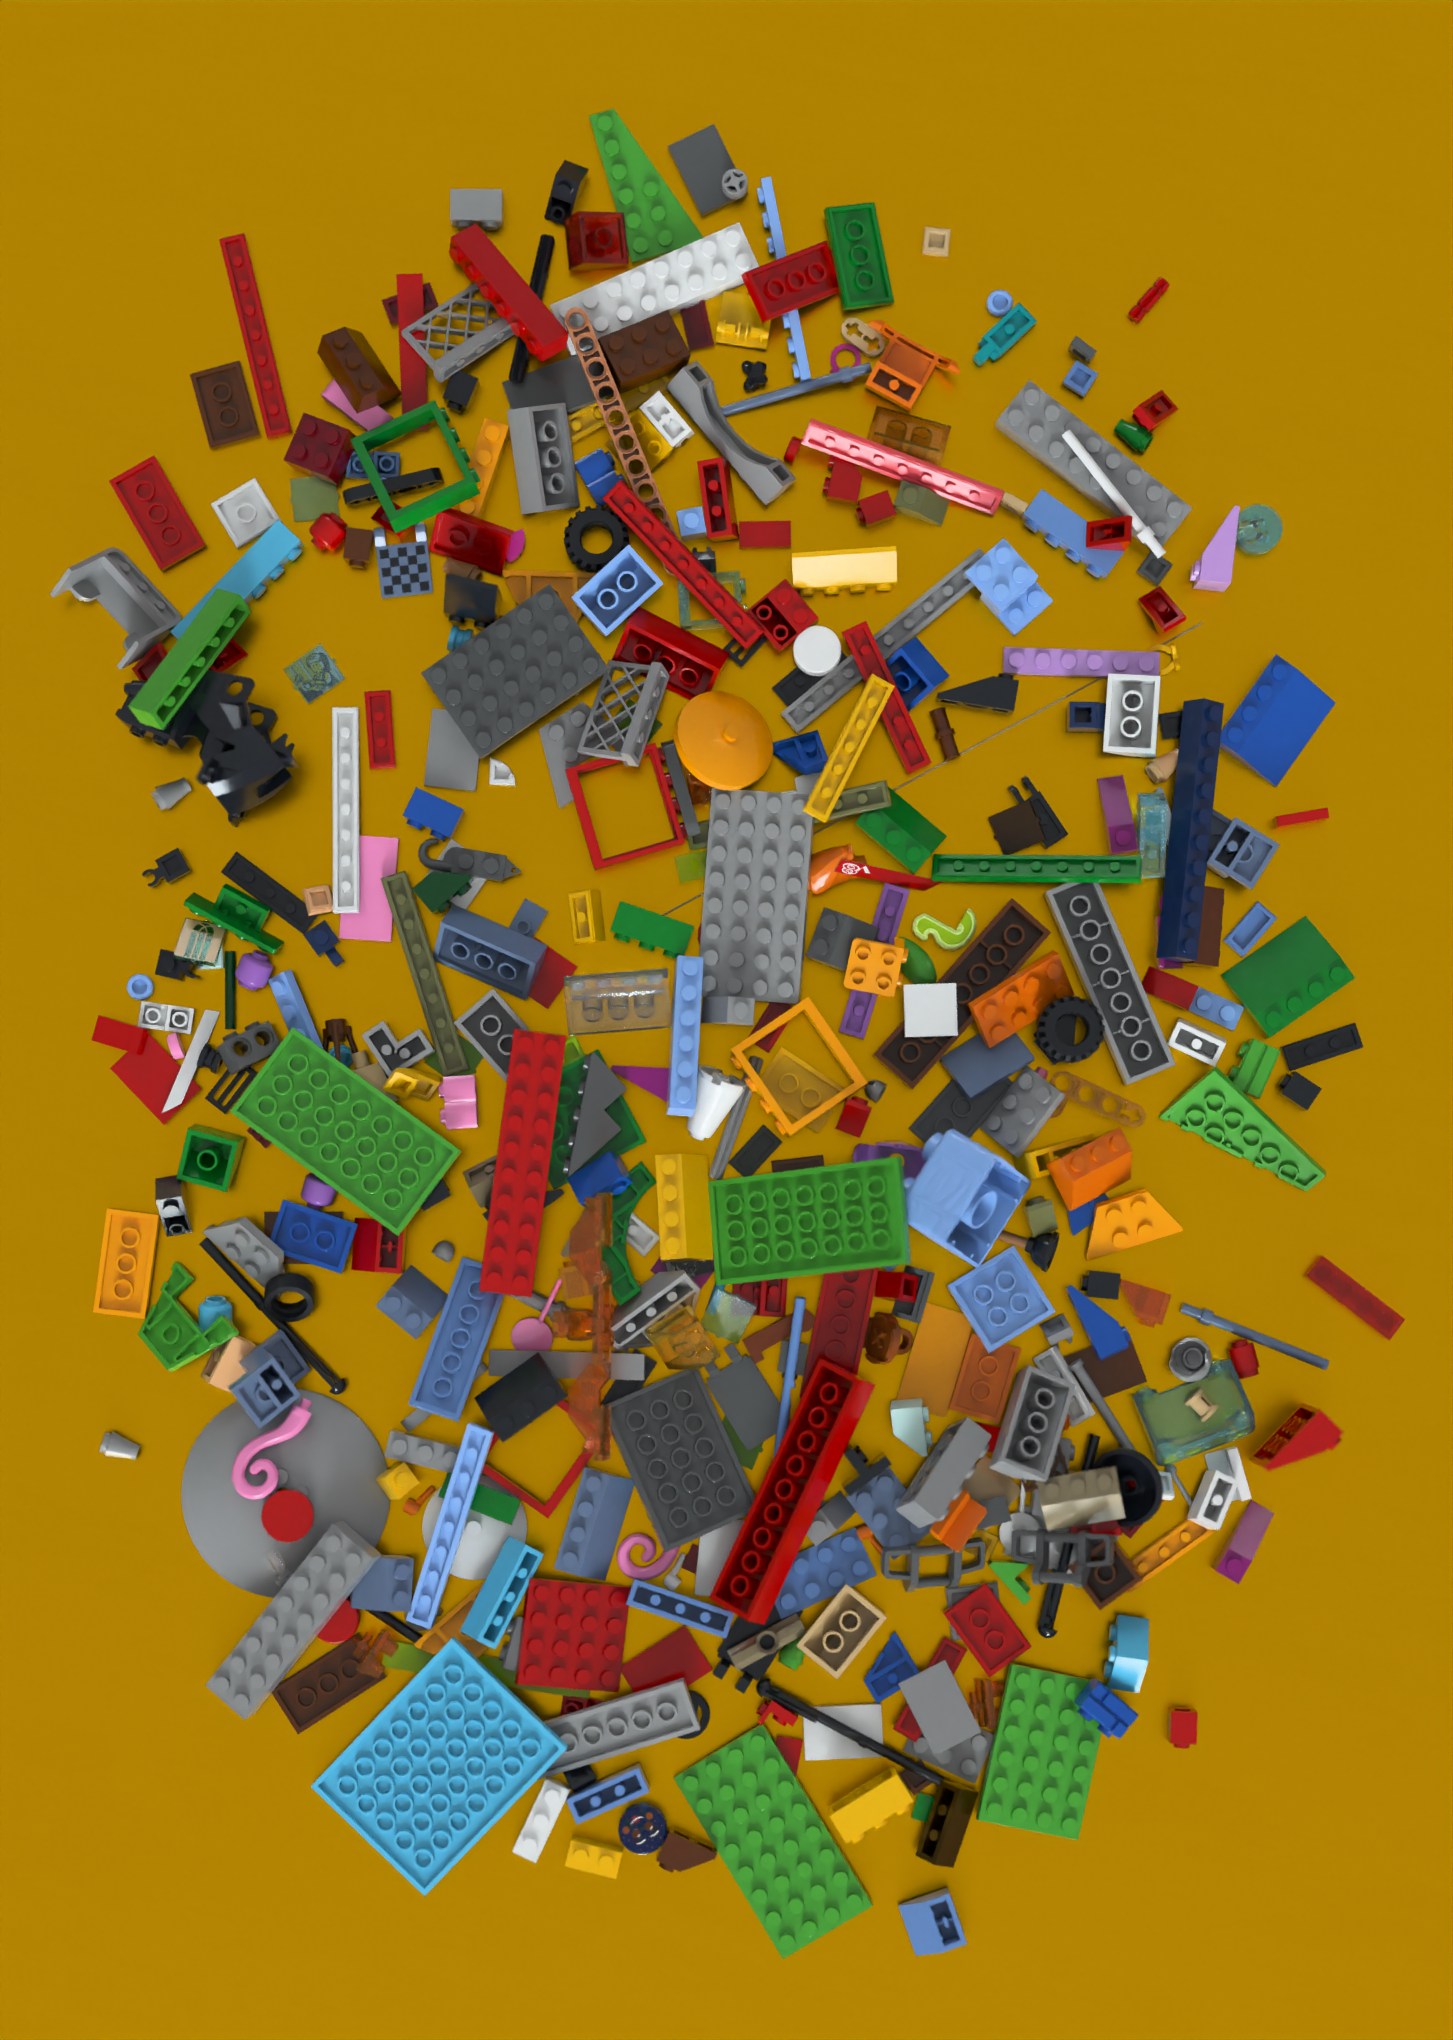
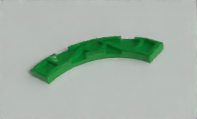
(623, 1282)

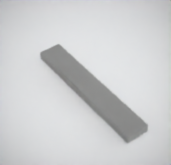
(568, 1364)

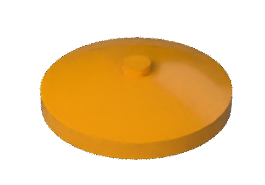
(723, 740)

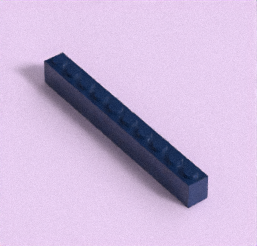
(1190, 830)

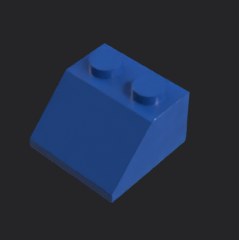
(915, 672)

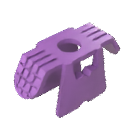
(912, 1159)

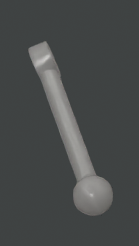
(1172, 1469)

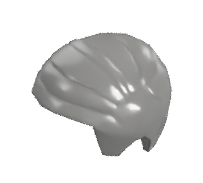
(1190, 1359)

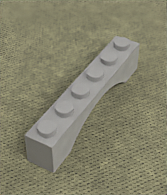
(697, 395)

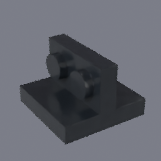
(864, 1472)

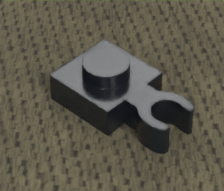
(170, 866)
(174, 968)

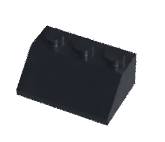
(521, 1397)

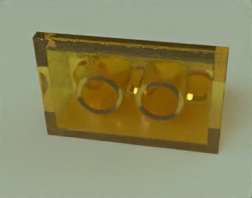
(909, 434)

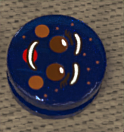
(642, 1828)

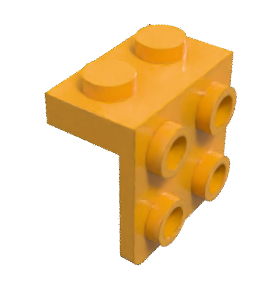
(875, 966)

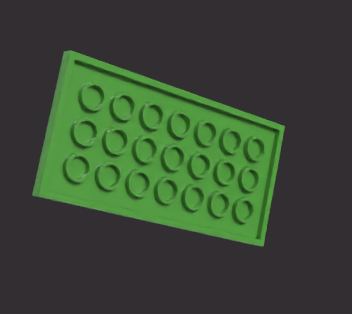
(345, 1131)
(809, 1221)
(773, 1840)

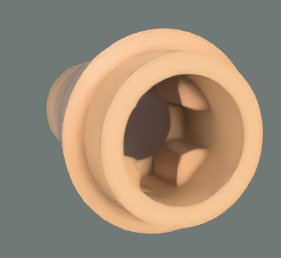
(1162, 767)

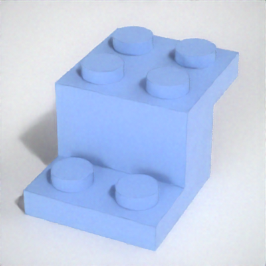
(1008, 587)

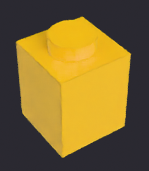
(397, 1481)

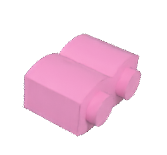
(460, 1102)

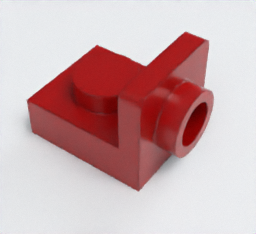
(781, 1713)

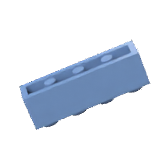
(1068, 531)
(679, 1608)

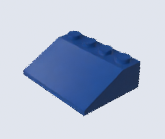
(1275, 720)

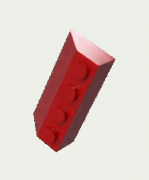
(689, 660)

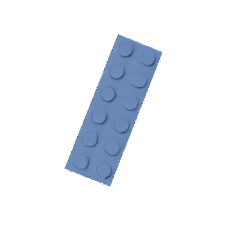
(457, 1344)

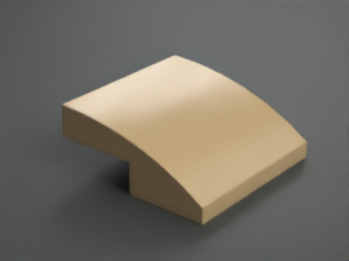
(988, 1484)

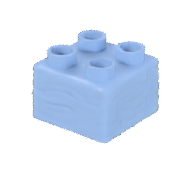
(963, 1195)

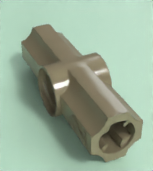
(750, 1649)

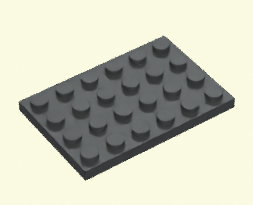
(515, 671)
(680, 1458)

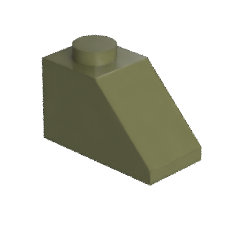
(920, 503)

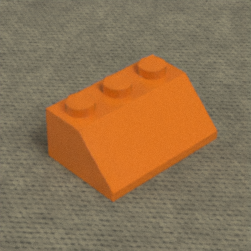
(1092, 1168)

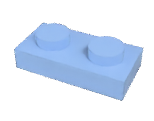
(1216, 1009)

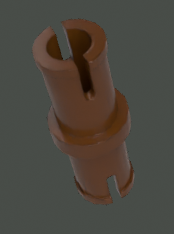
(944, 734)

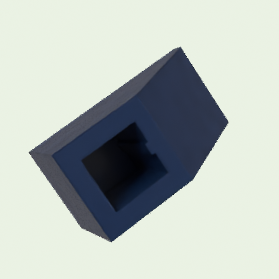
(1086, 716)

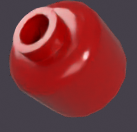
(328, 531)

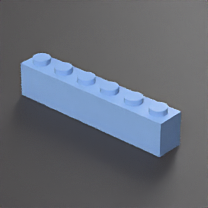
(684, 1036)

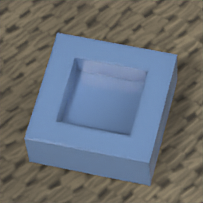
(1080, 378)

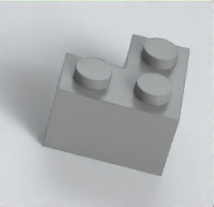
(396, 1053)

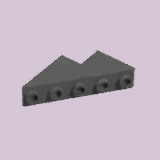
(593, 1124)

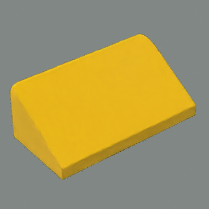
(586, 916)

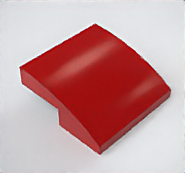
(767, 1295)

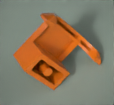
(904, 367)

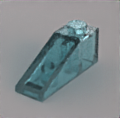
(1152, 833)

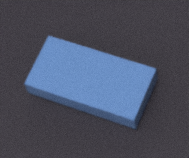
(1249, 929)

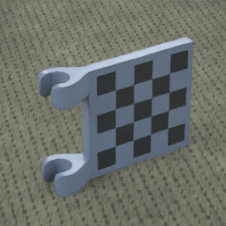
(405, 566)

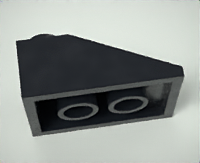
(471, 601)

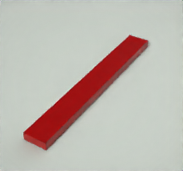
(256, 336)
(683, 564)

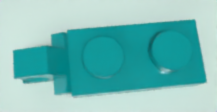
(1004, 334)

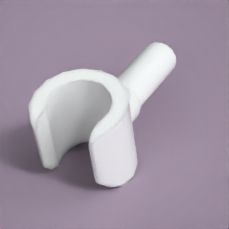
(671, 1579)

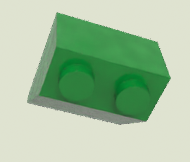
(210, 1157)

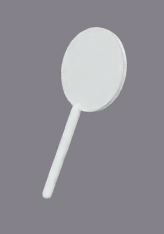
(1019, 1521)

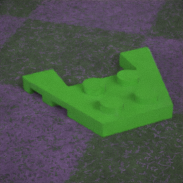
(173, 1332)

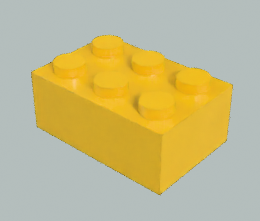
(870, 1805)

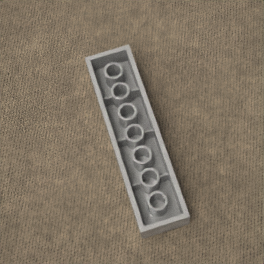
(1037, 426)
(1109, 979)
(293, 1619)

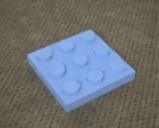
(1001, 1299)

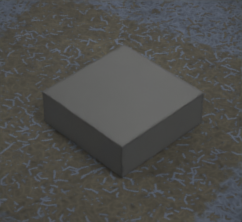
(1082, 350)
(1154, 568)

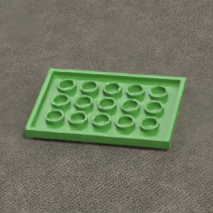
(1040, 1755)

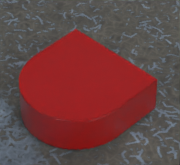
(792, 450)

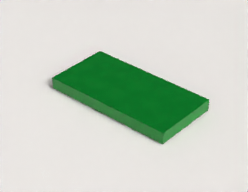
(858, 256)

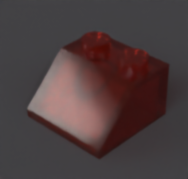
(596, 240)

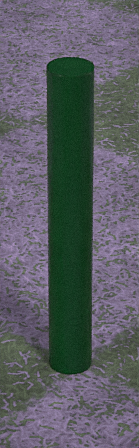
(230, 1011)

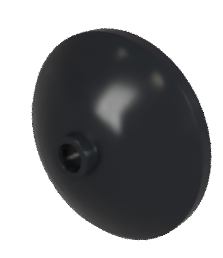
(1146, 1497)

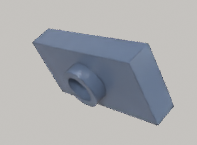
(528, 919)

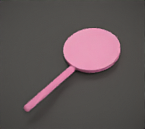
(534, 1332)

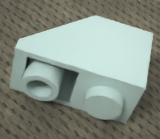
(909, 1424)

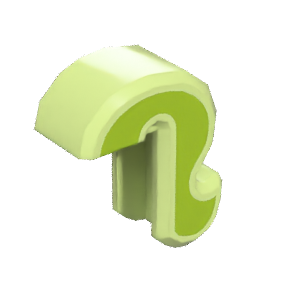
(943, 935)

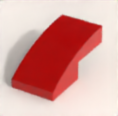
(1169, 988)

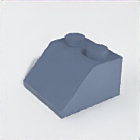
(413, 1302)
(385, 1585)

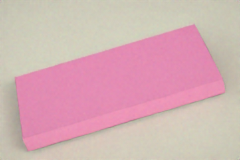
(375, 918)

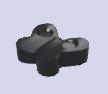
(755, 374)

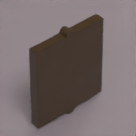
(1017, 828)

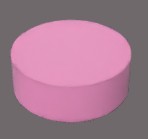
(175, 1045)

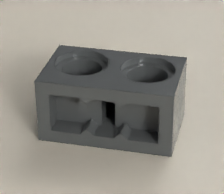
(251, 1051)

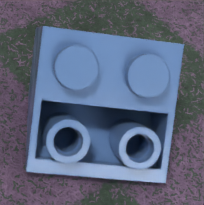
(932, 1923)

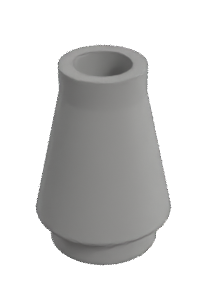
(170, 793)
(117, 1446)

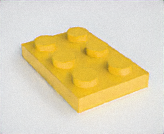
(799, 1087)

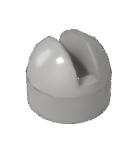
(875, 1090)
(444, 1251)

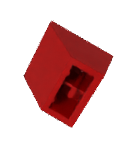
(783, 615)
(378, 1248)

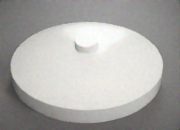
(481, 1536)

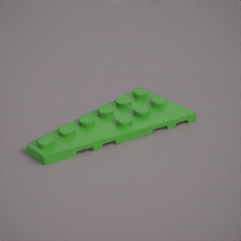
(1237, 1125)

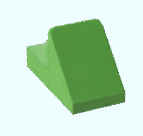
(1007, 1571)

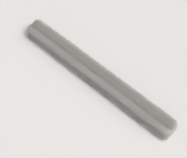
(732, 1126)

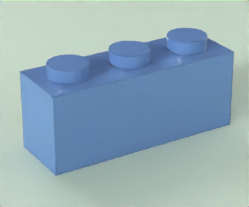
(608, 1793)

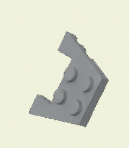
(561, 742)

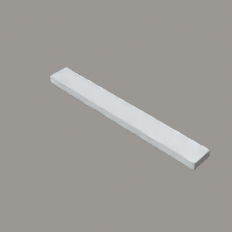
(346, 810)

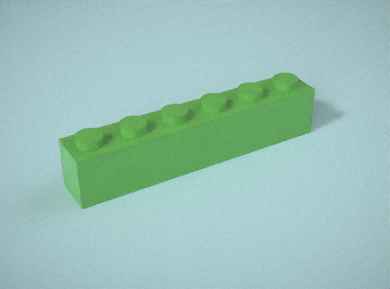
(189, 659)

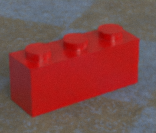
(718, 499)

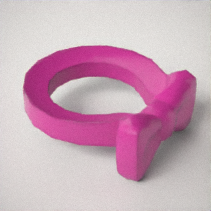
(835, 368)

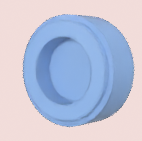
(999, 303)
(140, 987)

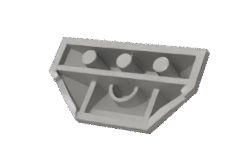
(658, 1299)

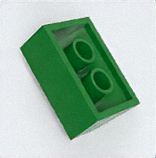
(901, 832)

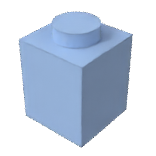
(691, 524)

